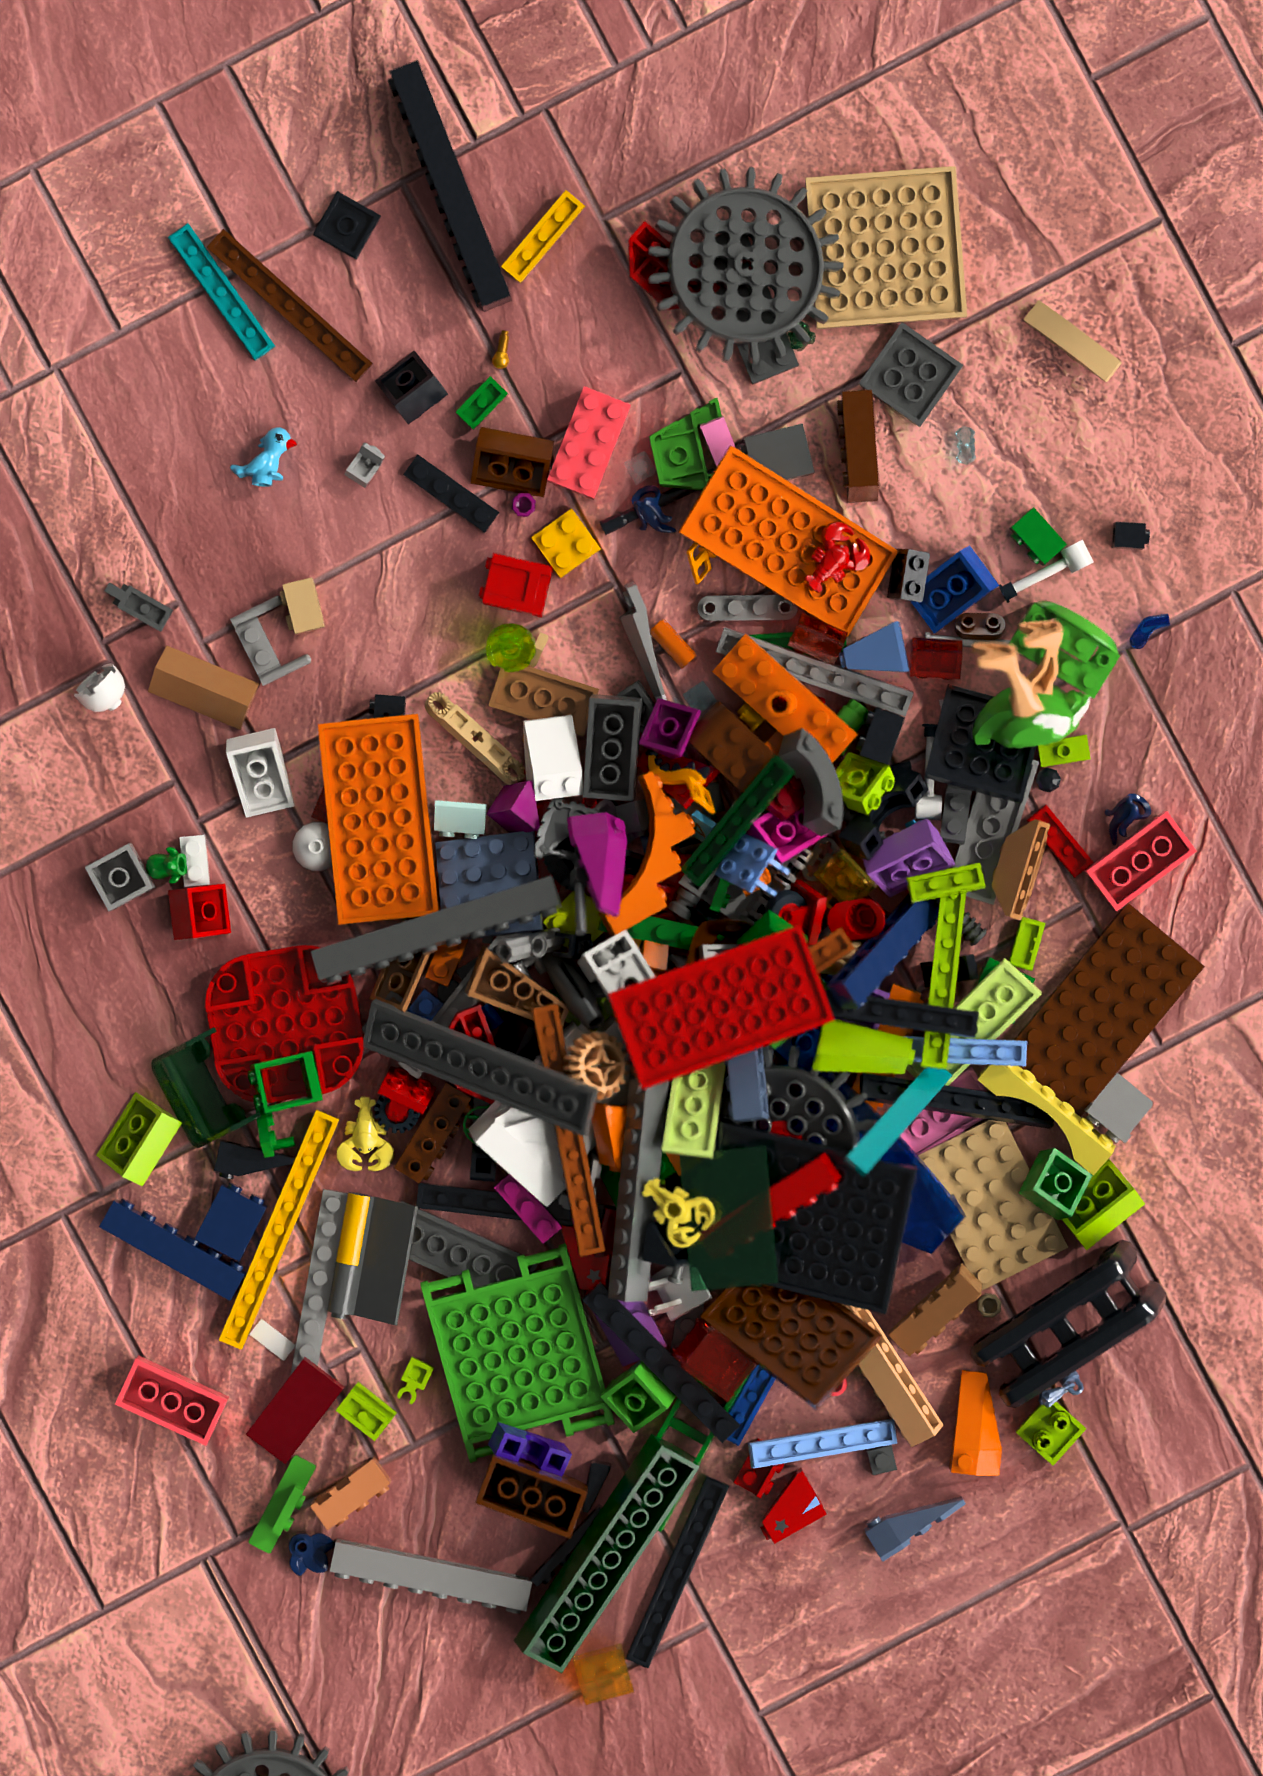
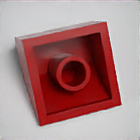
(199, 911)

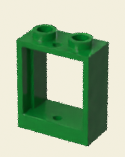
(310, 1080)

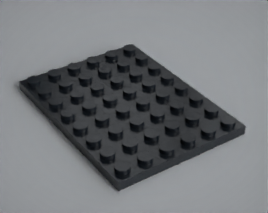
(844, 1241)

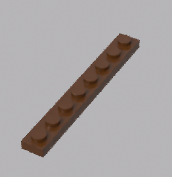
(289, 305)

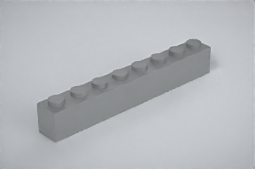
(431, 1575)

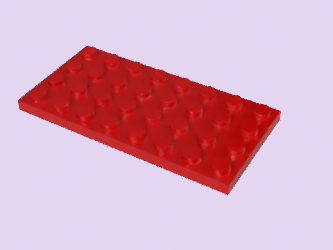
(721, 1007)

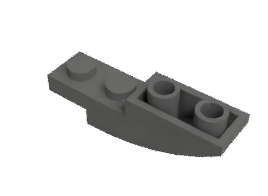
(955, 814)

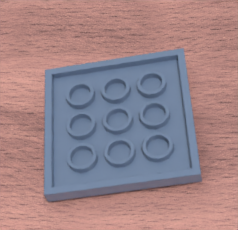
(484, 867)

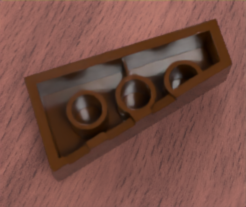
(859, 446)

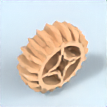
(595, 1046)

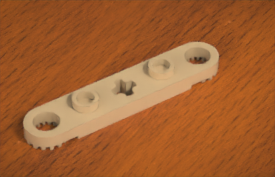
(464, 728)

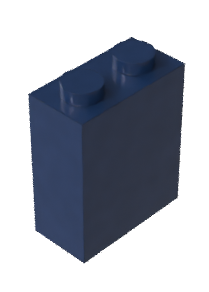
(231, 1221)

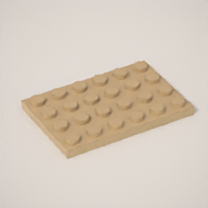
(1001, 1226)

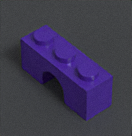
(542, 1451)

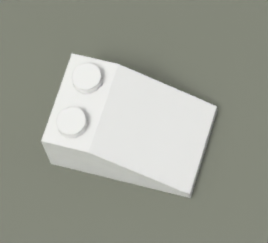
(552, 757)
(259, 772)

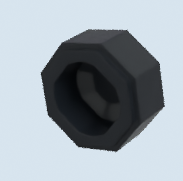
(1048, 780)

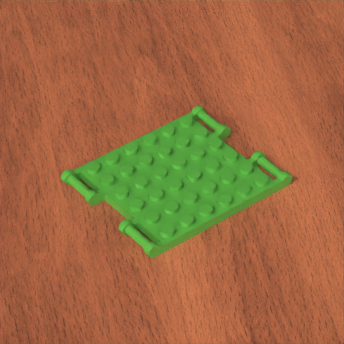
(517, 1351)

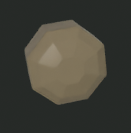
(989, 1305)

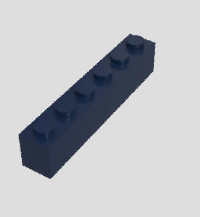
(881, 953)
(173, 1249)

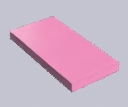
(936, 1127)

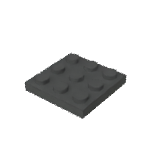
(910, 374)

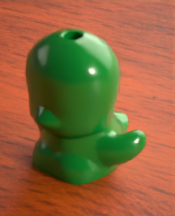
(163, 865)

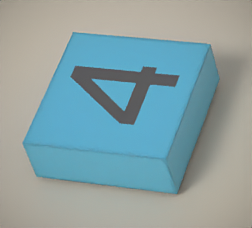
(703, 825)

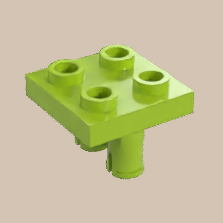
(1050, 1431)

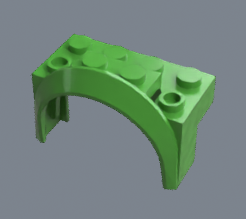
(1079, 639)

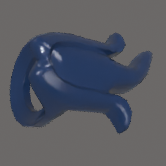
(649, 510)
(1125, 813)

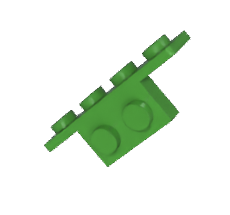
(284, 1500)

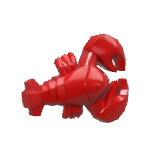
(836, 556)

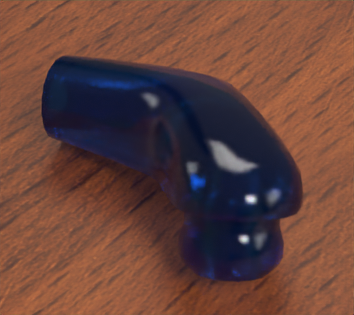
(1146, 627)

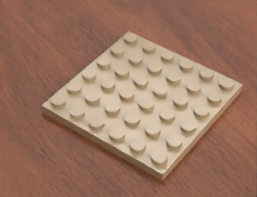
(895, 245)

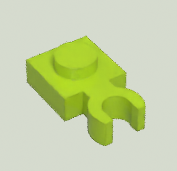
(415, 1376)

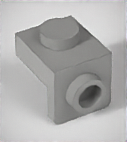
(365, 465)

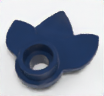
(312, 1555)

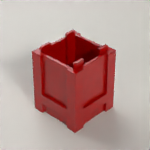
(516, 585)

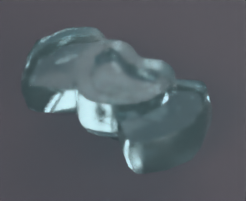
(965, 445)

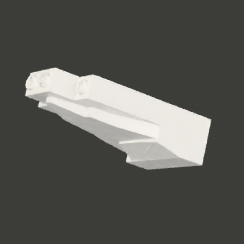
(529, 1144)

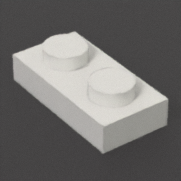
(197, 862)

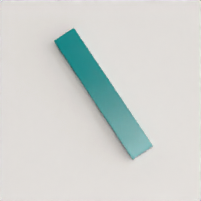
(221, 292)
(897, 1119)

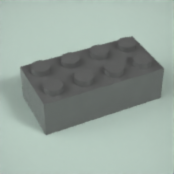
(612, 747)

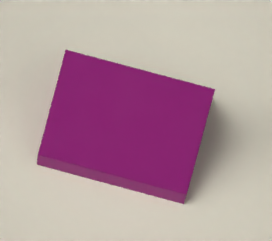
(669, 728)
(516, 808)

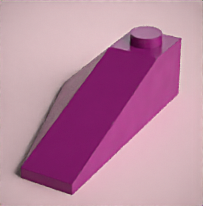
(602, 851)

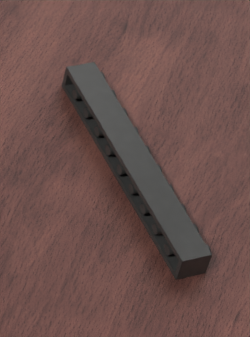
(437, 929)
(634, 1211)

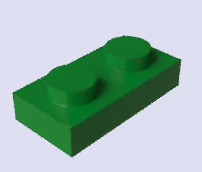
(482, 403)
(720, 897)

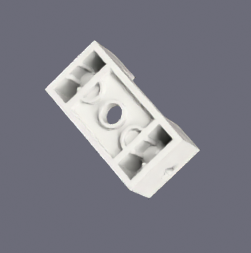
(614, 963)

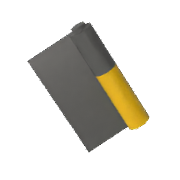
(372, 1258)

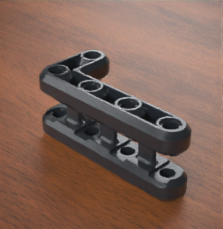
(1051, 1312)

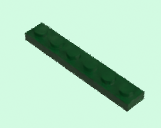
(737, 820)

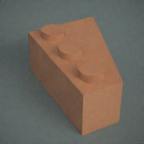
(351, 1493)

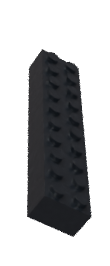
(452, 190)

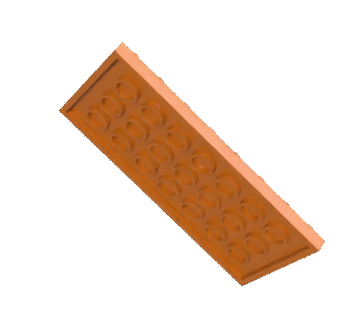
(771, 534)
(378, 819)

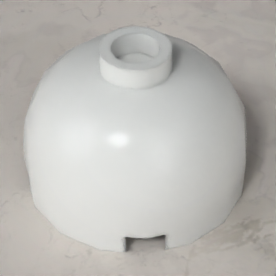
(102, 690)
(312, 846)

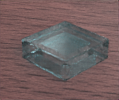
(699, 697)

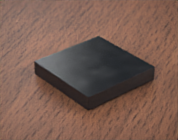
(347, 225)

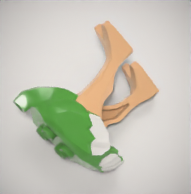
(1032, 707)

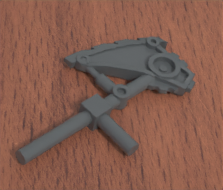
(555, 832)

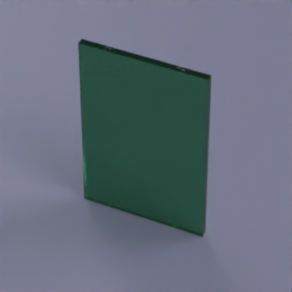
(740, 1241)

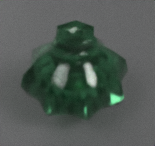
(797, 345)

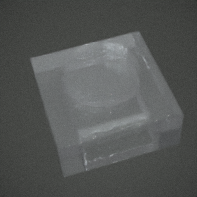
(640, 467)

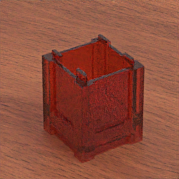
(713, 1360)

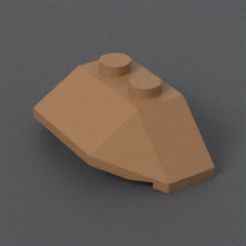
(1019, 867)

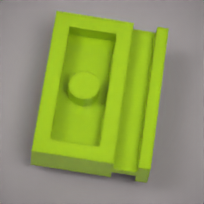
(366, 1411)

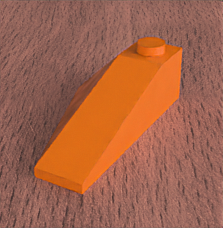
(975, 1437)

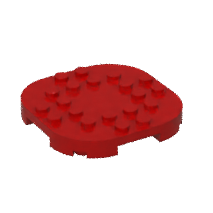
(276, 1008)

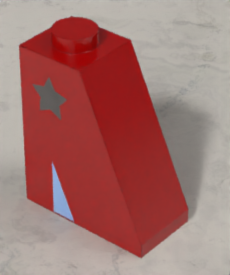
(587, 1269)
(792, 1509)

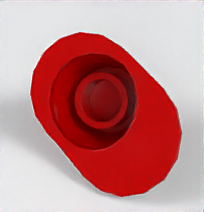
(857, 918)

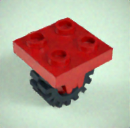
(402, 1100)

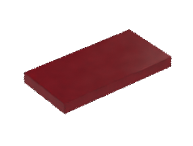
(295, 1410)

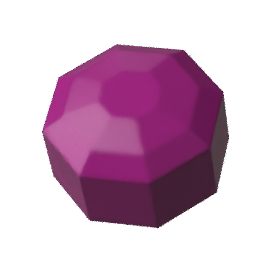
(523, 504)

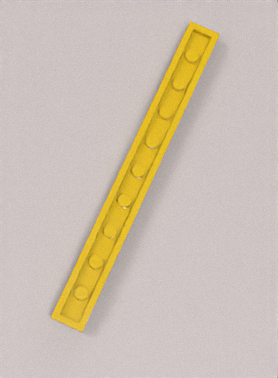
(279, 1229)

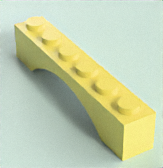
(1087, 1144)

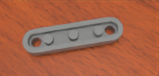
(745, 608)

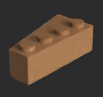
(508, 987)
(936, 1310)

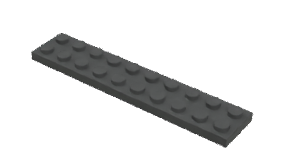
(480, 1067)

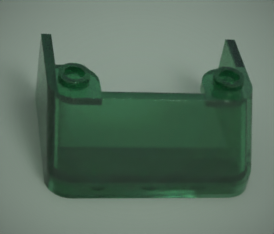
(195, 1094)

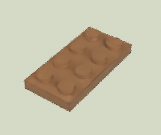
(542, 695)

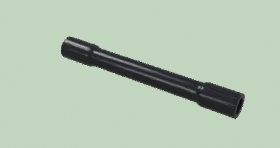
(623, 518)

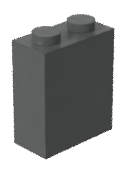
(781, 451)

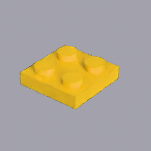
(566, 543)

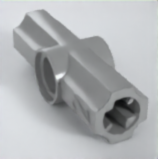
(529, 945)

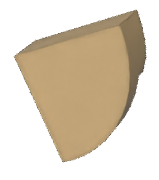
(540, 644)

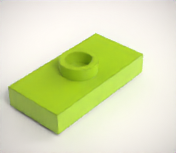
(1064, 751)
(1026, 943)

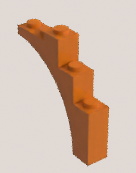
(660, 862)

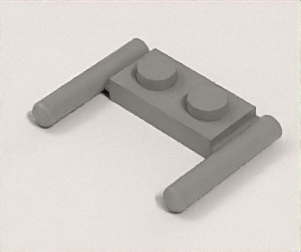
(258, 646)

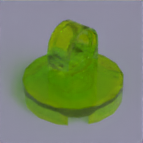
(510, 647)

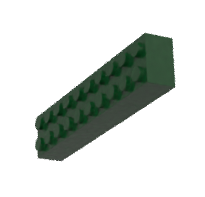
(606, 1553)

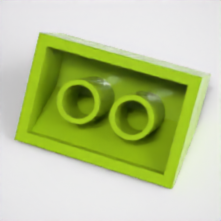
(138, 1139)
(1103, 1205)

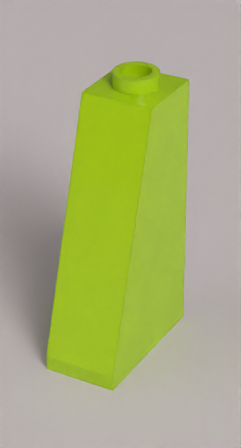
(861, 1049)

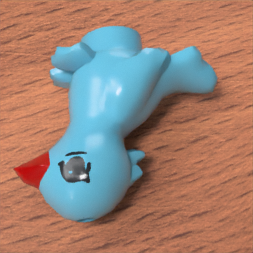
(265, 465)

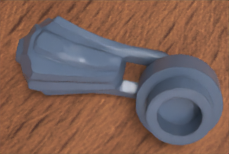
(1050, 1396)

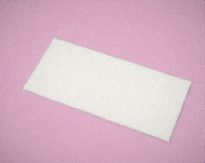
(272, 1339)

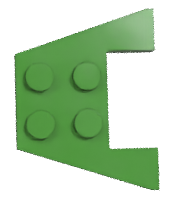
(679, 450)

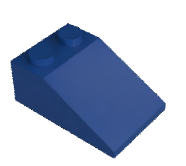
(954, 589)

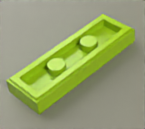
(945, 882)

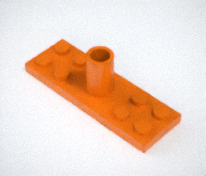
(760, 683)

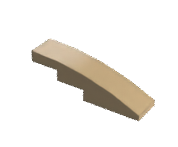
(1072, 341)

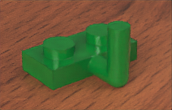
(268, 1138)

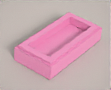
(717, 437)

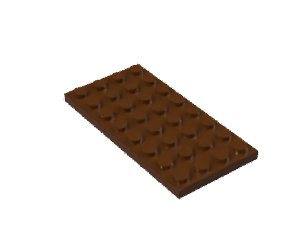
(1106, 1008)

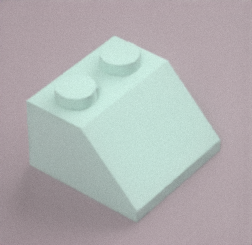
(460, 818)

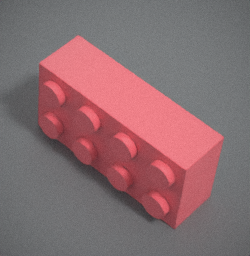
(589, 443)
(1140, 861)
(172, 1400)

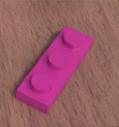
(528, 1208)

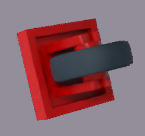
(800, 906)

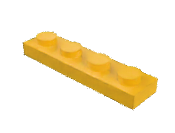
(543, 236)

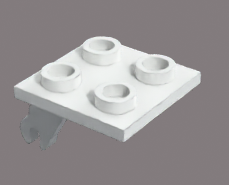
(676, 1298)

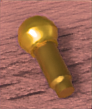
(500, 359)

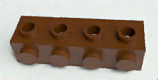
(433, 1132)

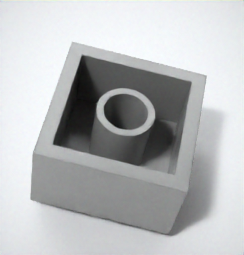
(120, 877)

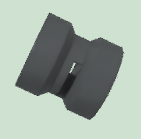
(683, 903)

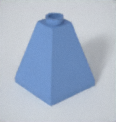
(878, 651)

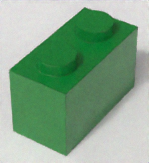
(1037, 537)

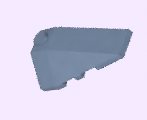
(894, 1530)

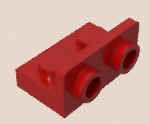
(757, 1479)

